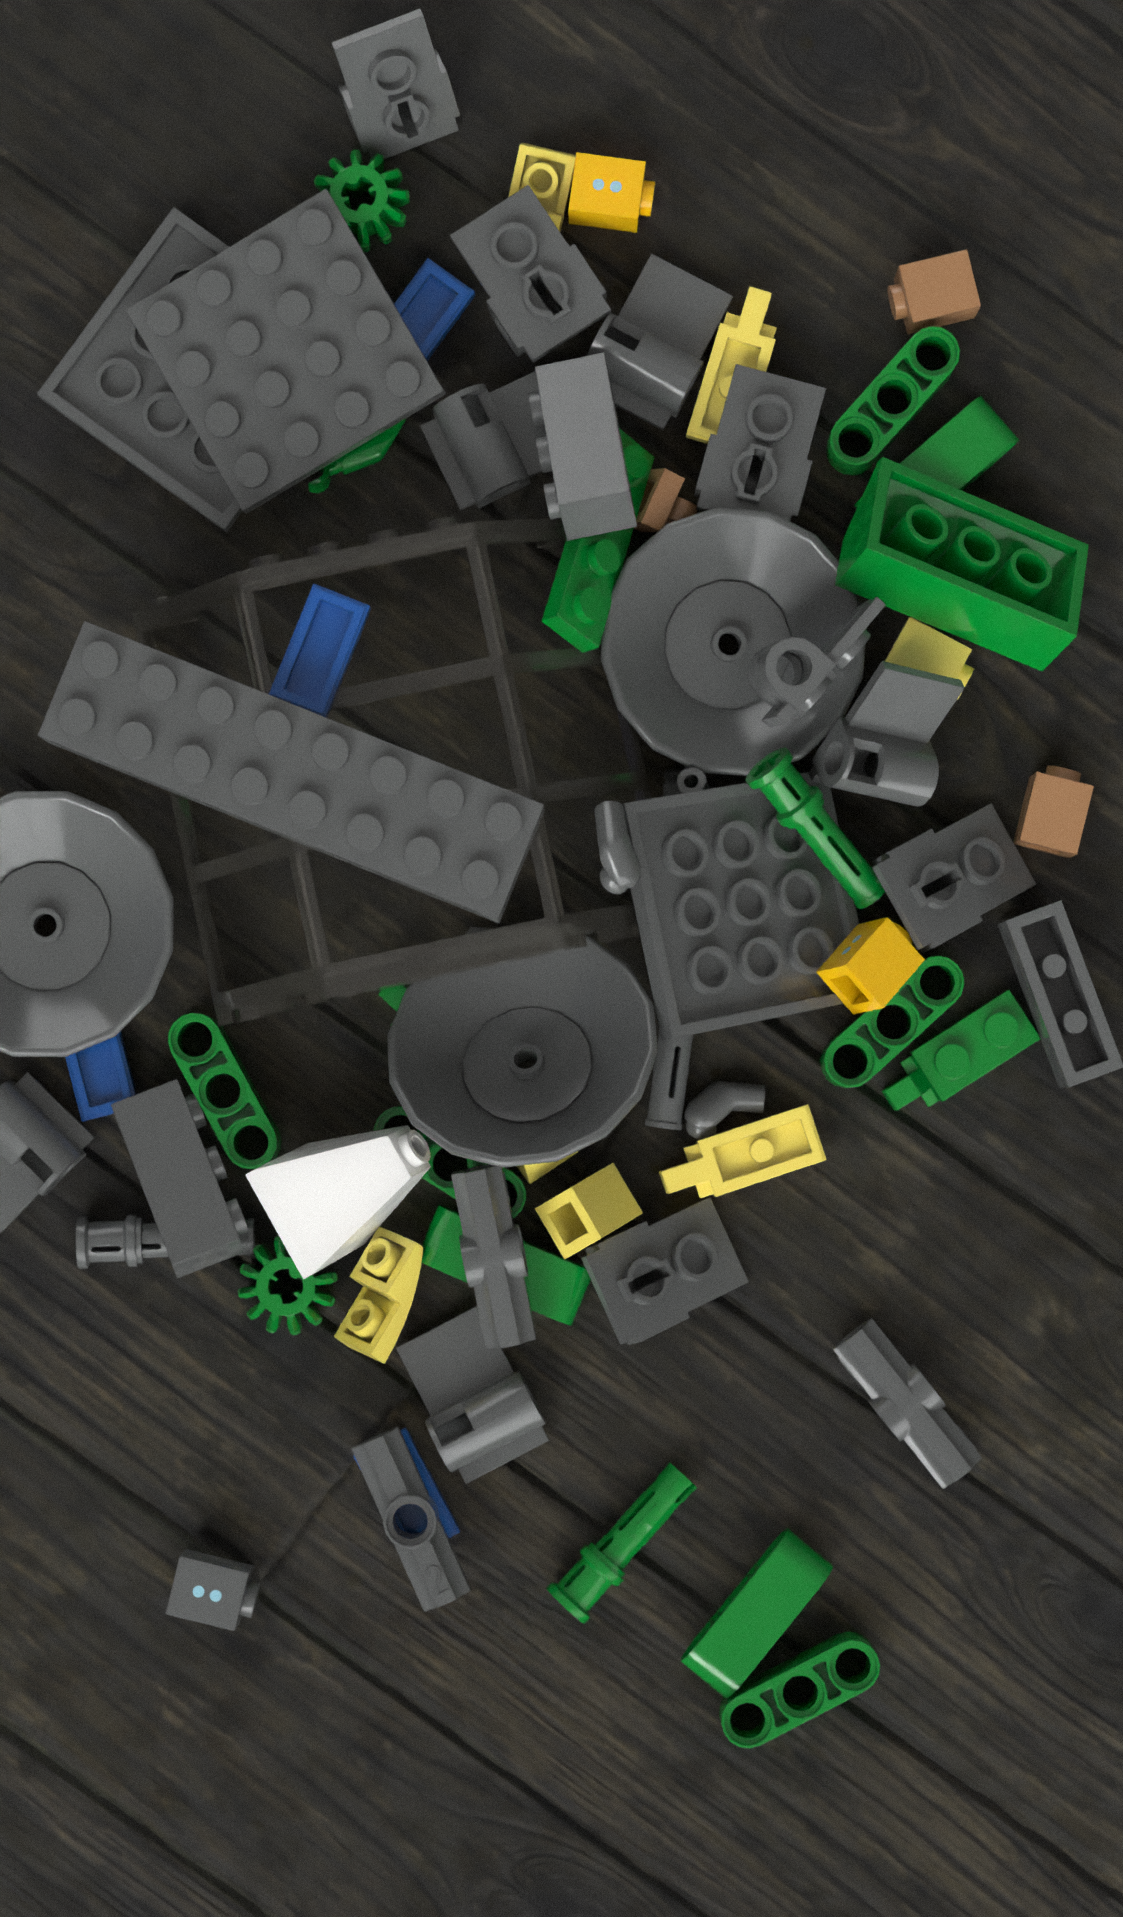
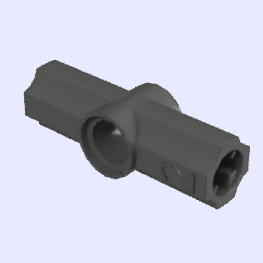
(493, 1256)
(907, 1403)
(425, 1554)

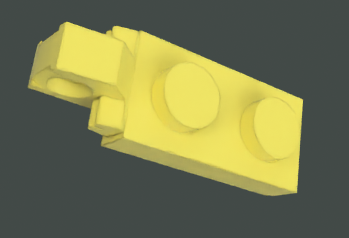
(738, 341)
(748, 1154)

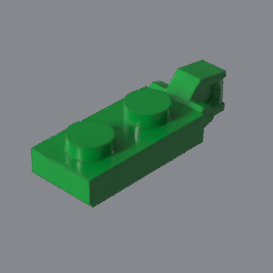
(963, 1053)

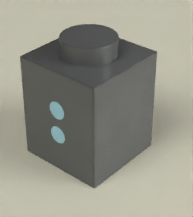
(212, 1590)

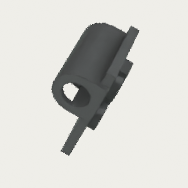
(395, 86)
(533, 278)
(660, 340)
(486, 441)
(761, 445)
(811, 665)
(886, 736)
(952, 877)
(36, 1144)
(663, 1271)
(473, 1396)

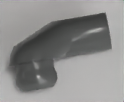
(684, 781)
(616, 852)
(717, 1102)

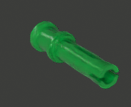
(801, 808)
(604, 1562)

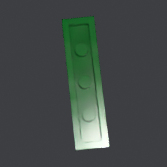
(591, 566)

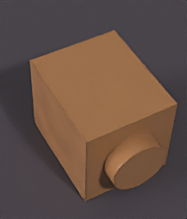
(934, 292)
(1053, 812)

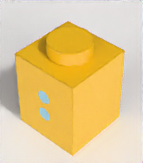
(609, 192)
(871, 965)

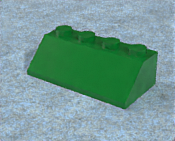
(964, 565)

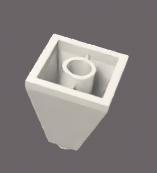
(338, 1191)

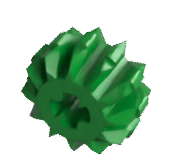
(382, 192)
(277, 1301)

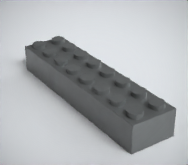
(291, 772)

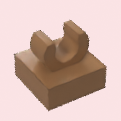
(661, 501)

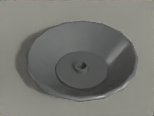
(713, 578)
(110, 917)
(467, 1032)

